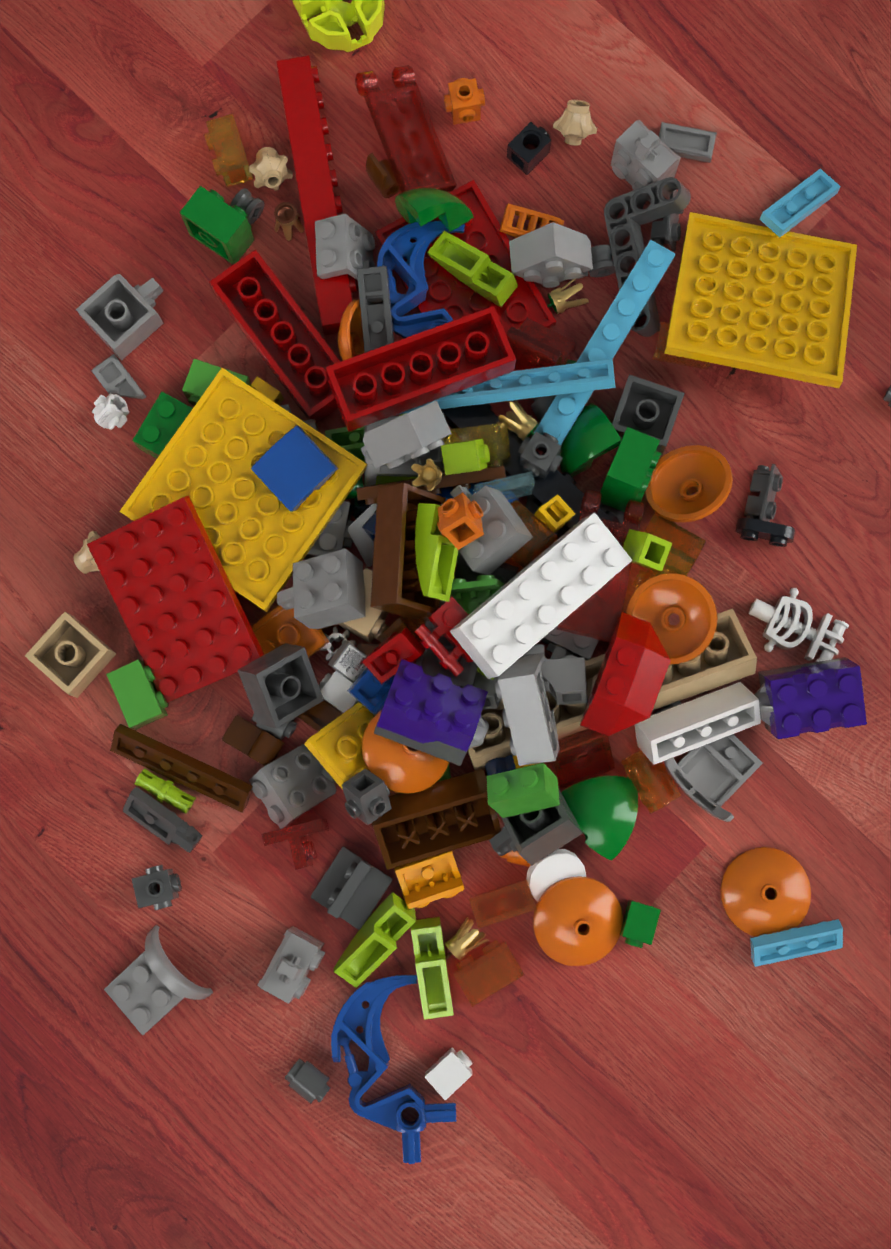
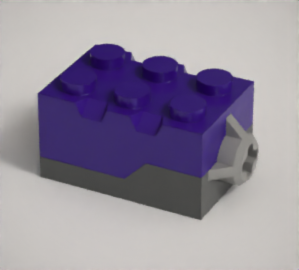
(811, 697)
(433, 714)

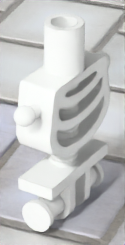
(772, 615)

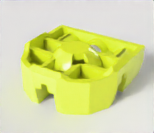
(331, 26)

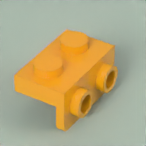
(429, 880)

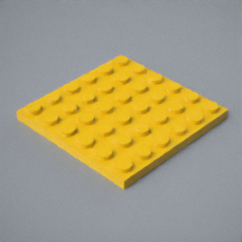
(763, 300)
(241, 515)

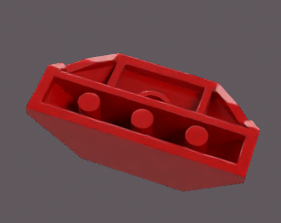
(627, 678)

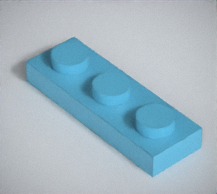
(799, 203)
(796, 942)

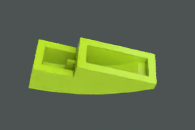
(473, 268)
(434, 554)
(375, 940)
(431, 968)

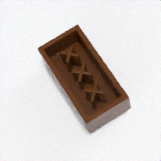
(394, 561)
(436, 820)

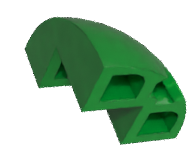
(426, 204)
(588, 439)
(604, 811)

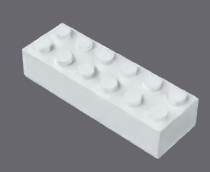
(541, 596)

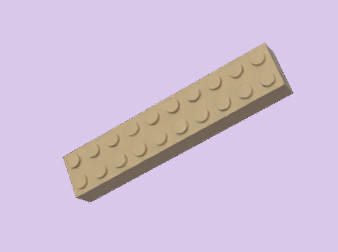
(723, 661)

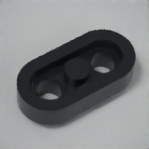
(776, 533)

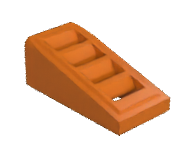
(532, 216)

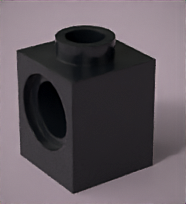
(525, 158)

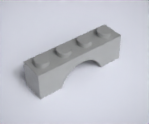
(565, 679)

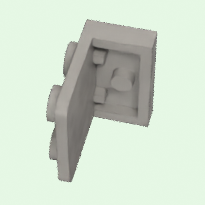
(342, 247)
(291, 786)

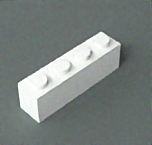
(697, 722)

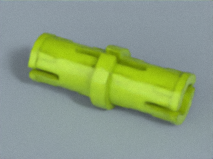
(165, 791)

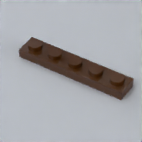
(370, 492)
(181, 768)

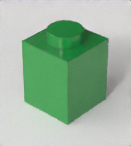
(639, 923)

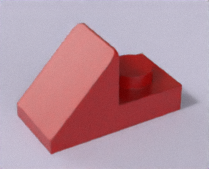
(385, 659)

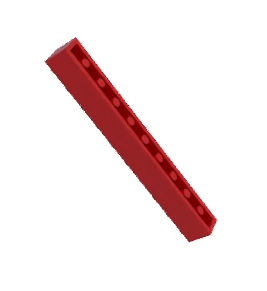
(314, 177)

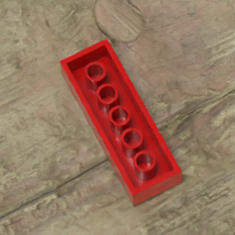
(279, 333)
(421, 368)

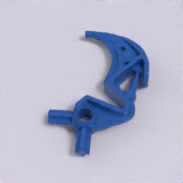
(413, 274)
(389, 1107)

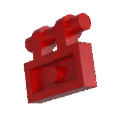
(444, 620)

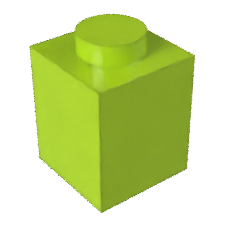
(465, 456)
(647, 549)

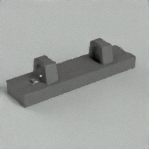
(375, 307)

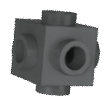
(540, 464)
(366, 797)
(146, 887)

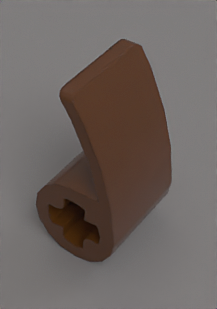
(382, 176)
(252, 741)

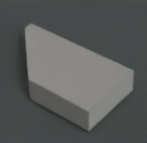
(117, 379)

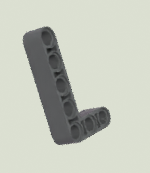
(629, 225)

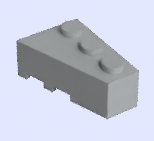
(528, 711)

